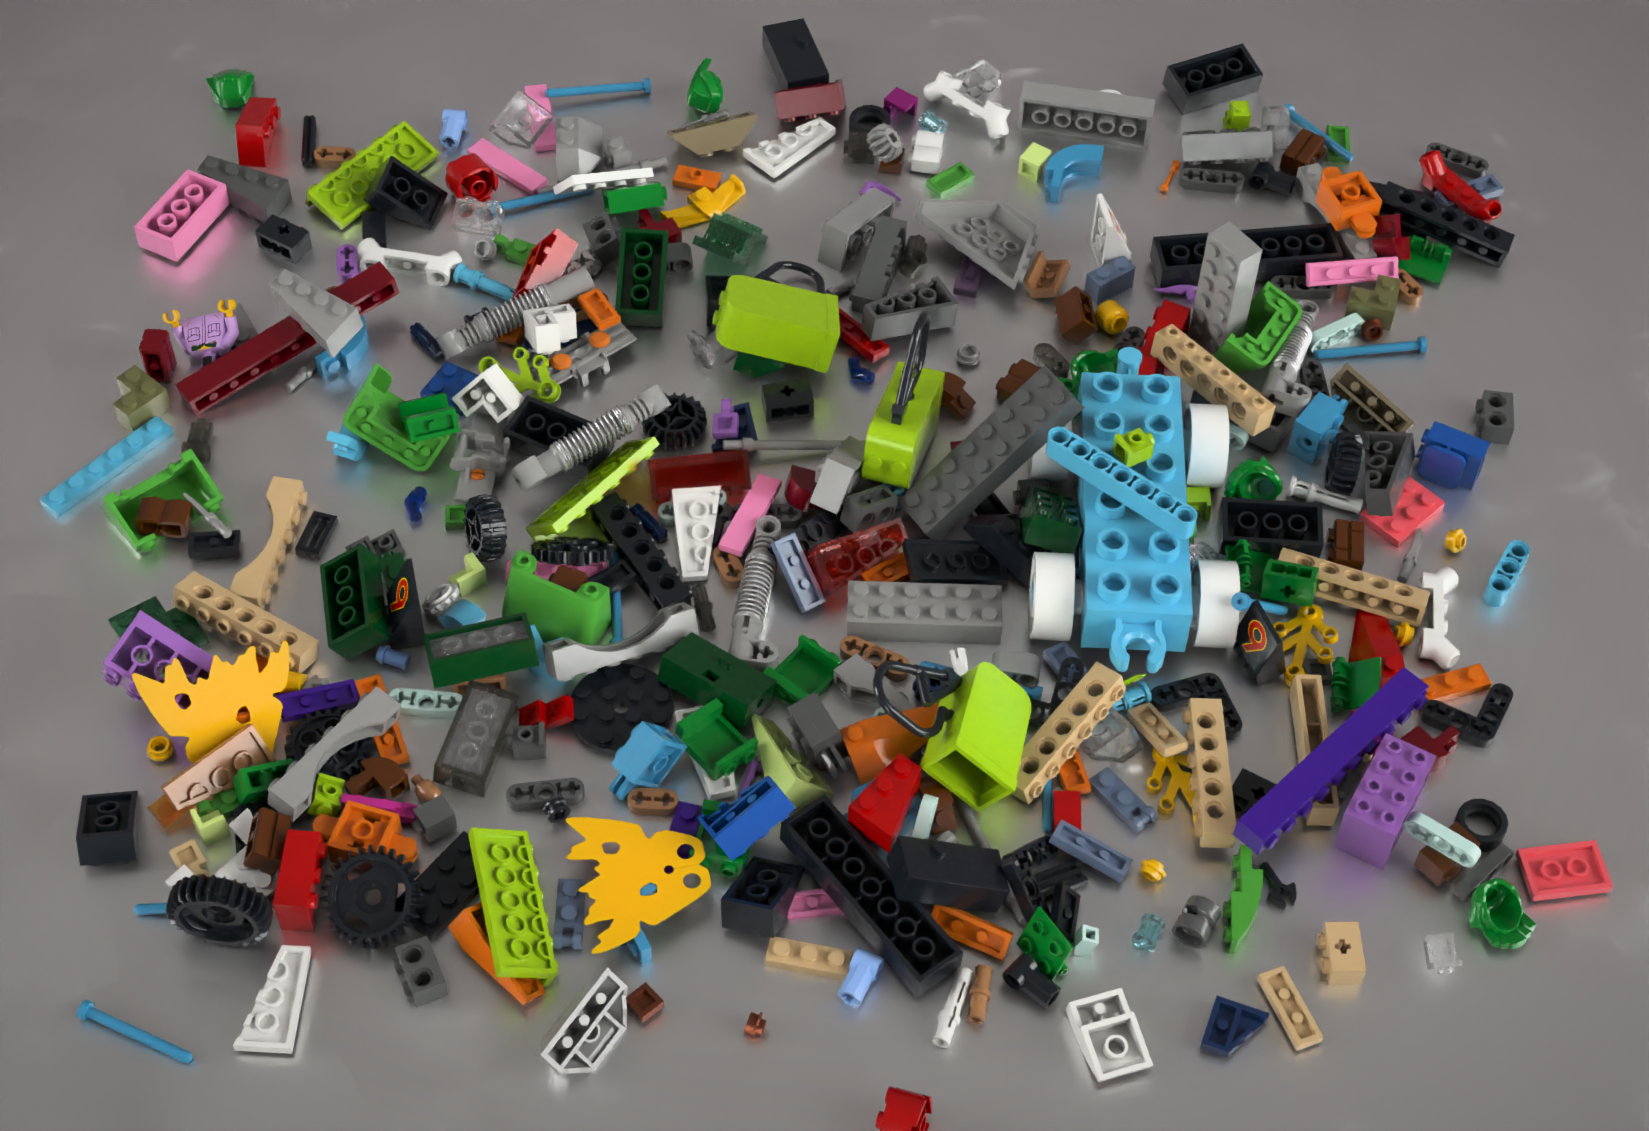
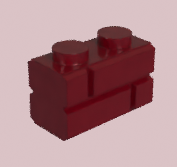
(158, 355)

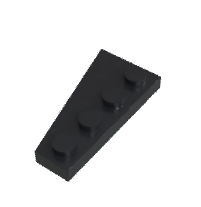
(819, 530)

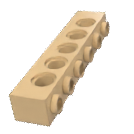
(1212, 379)
(1364, 589)
(243, 620)
(1065, 719)
(1207, 731)

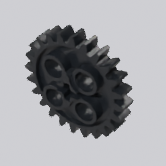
(572, 551)
(307, 733)

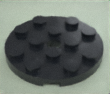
(607, 689)

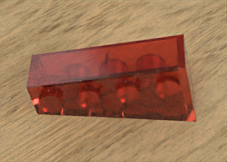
(851, 555)

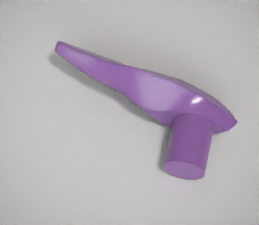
(870, 184)
(1183, 289)
(749, 774)

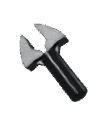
(724, 514)
(1278, 887)

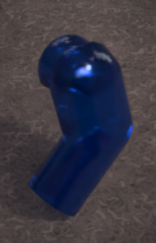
(858, 373)
(413, 503)

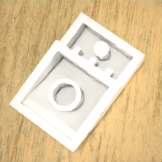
(1108, 1035)

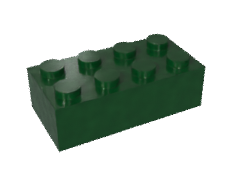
(642, 277)
(1050, 520)
(354, 602)

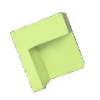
(1032, 161)
(471, 577)
(210, 826)

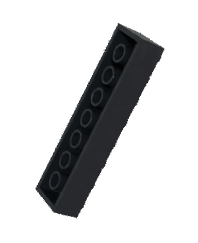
(1284, 252)
(865, 893)

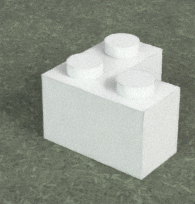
(549, 327)
(491, 390)

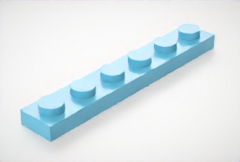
(106, 466)

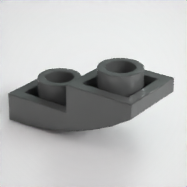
(381, 544)

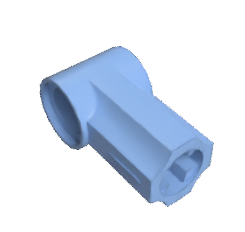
(452, 126)
(862, 971)

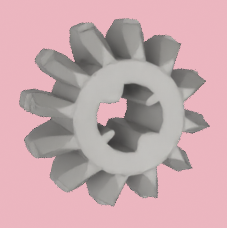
(884, 142)

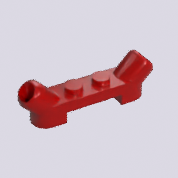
(1439, 176)

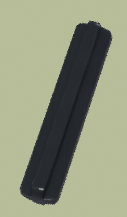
(308, 140)

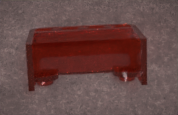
(721, 469)

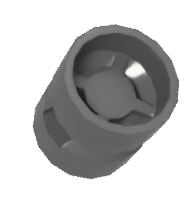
(1196, 921)

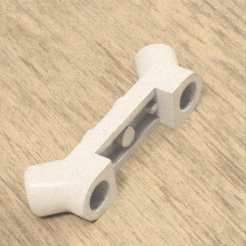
(993, 111)
(436, 268)
(1432, 640)

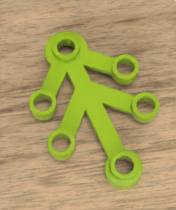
(525, 380)

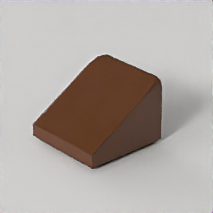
(894, 166)

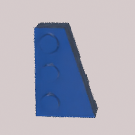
(748, 817)

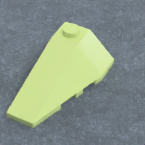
(787, 766)

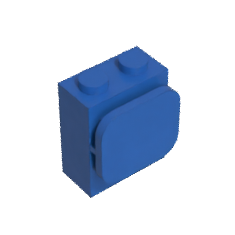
(1450, 456)

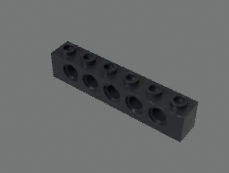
(1446, 224)
(654, 574)

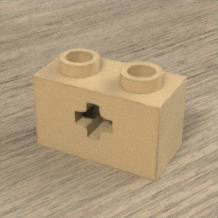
(1342, 953)

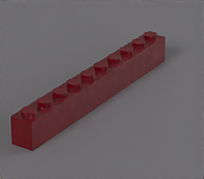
(277, 344)

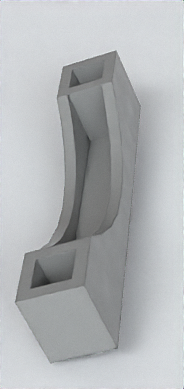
(1307, 186)
(669, 626)
(855, 681)
(370, 718)

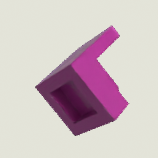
(900, 100)

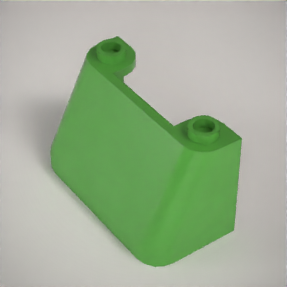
(1267, 326)
(377, 420)
(179, 478)
(555, 609)

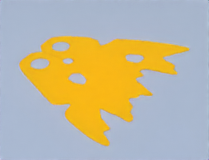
(218, 699)
(631, 868)

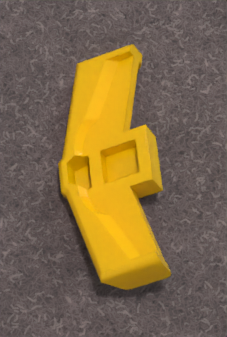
(704, 203)

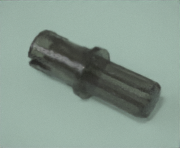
(703, 608)

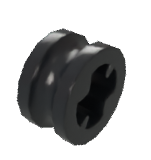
(556, 809)

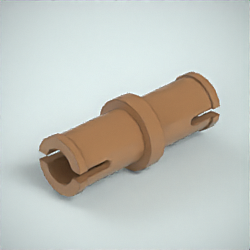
(979, 994)

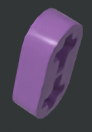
(343, 264)

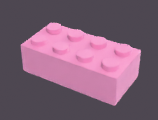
(182, 215)

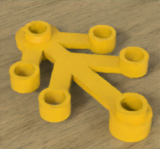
(1308, 618)
(1179, 780)

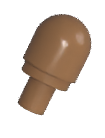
(425, 789)

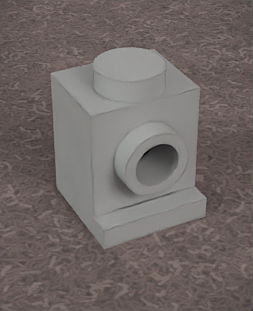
(617, 154)

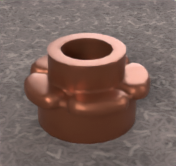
(1374, 333)
(755, 1025)

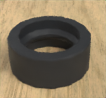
(868, 113)
(1490, 811)

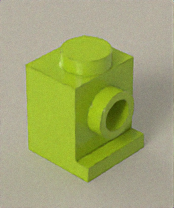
(1237, 116)
(1133, 447)
(1200, 500)
(326, 795)

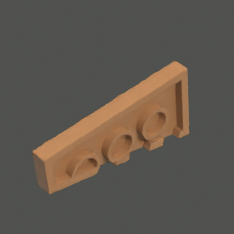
(217, 768)

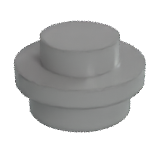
(485, 249)
(968, 355)

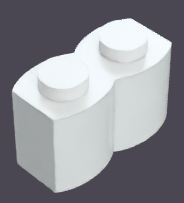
(926, 152)

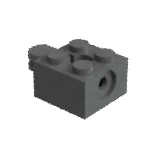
(817, 734)

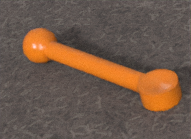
(1175, 165)

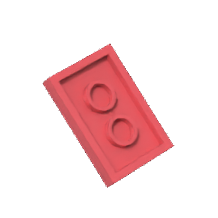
(1413, 510)
(1563, 870)

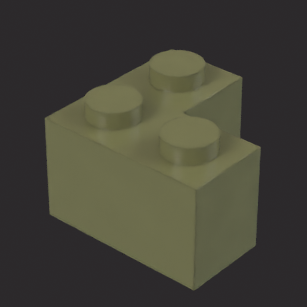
(1375, 303)
(140, 399)

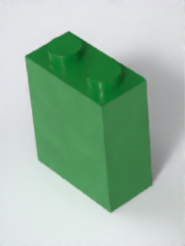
(634, 197)

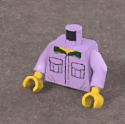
(207, 335)

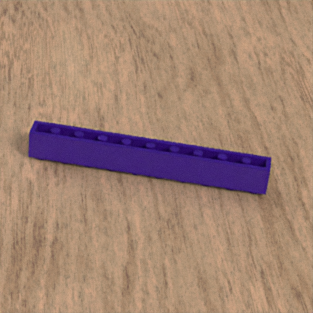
(1330, 761)

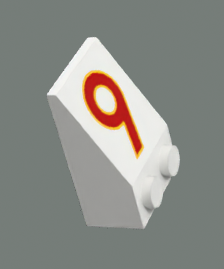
(1106, 237)

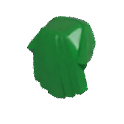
(231, 87)
(705, 89)
(1093, 362)
(1254, 481)
(1499, 914)

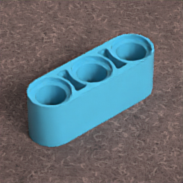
(1506, 573)

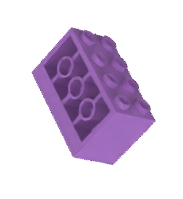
(157, 647)
(1384, 801)

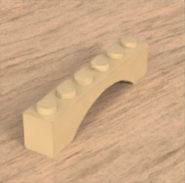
(284, 502)

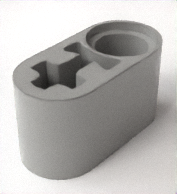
(1019, 666)

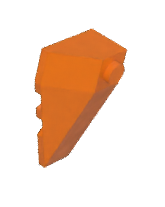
(880, 739)
(472, 935)

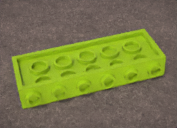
(343, 192)
(591, 488)
(513, 904)

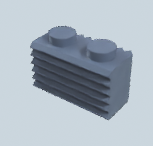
(1110, 280)

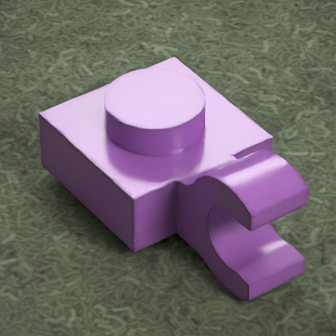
(727, 422)

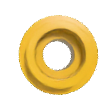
(1455, 540)
(1404, 634)
(157, 743)
(1152, 870)

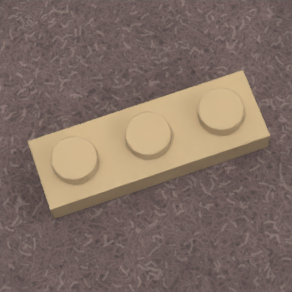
(1157, 730)
(808, 958)
(1290, 1008)

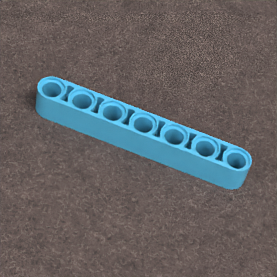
(1121, 482)

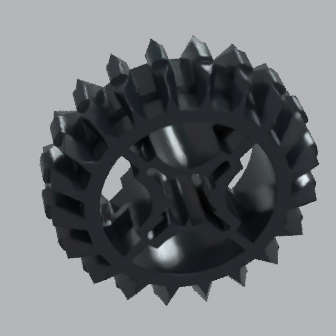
(678, 424)
(1343, 463)
(485, 528)

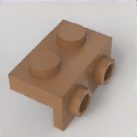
(1046, 276)

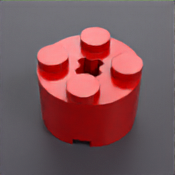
(471, 178)
(904, 1111)

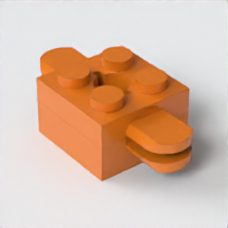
(1349, 201)
(364, 826)

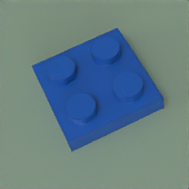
(449, 380)

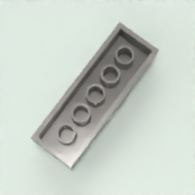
(1085, 114)
(1224, 286)
(924, 612)

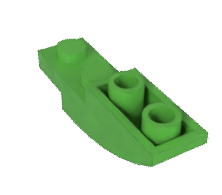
(1243, 900)

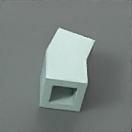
(1085, 940)

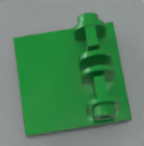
(1426, 260)
(1250, 565)
(1354, 682)
(1045, 945)

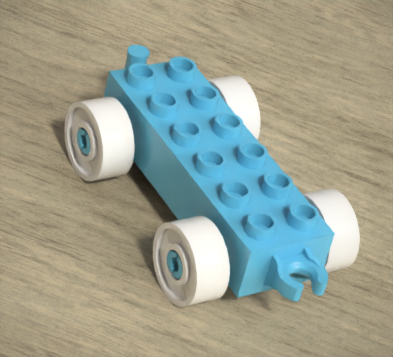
(1132, 573)

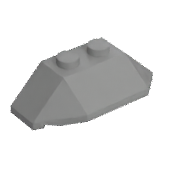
(577, 147)
(587, 1026)

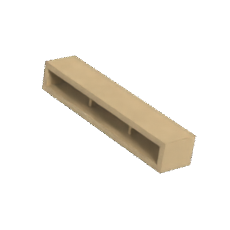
(1310, 731)

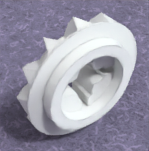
(592, 263)
(440, 598)

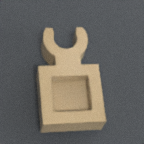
(190, 856)

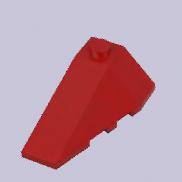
(1375, 639)

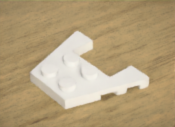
(235, 868)

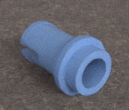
(393, 657)

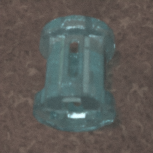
(932, 123)
(1148, 932)

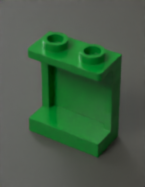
(428, 417)
(804, 672)
(714, 741)
(715, 858)

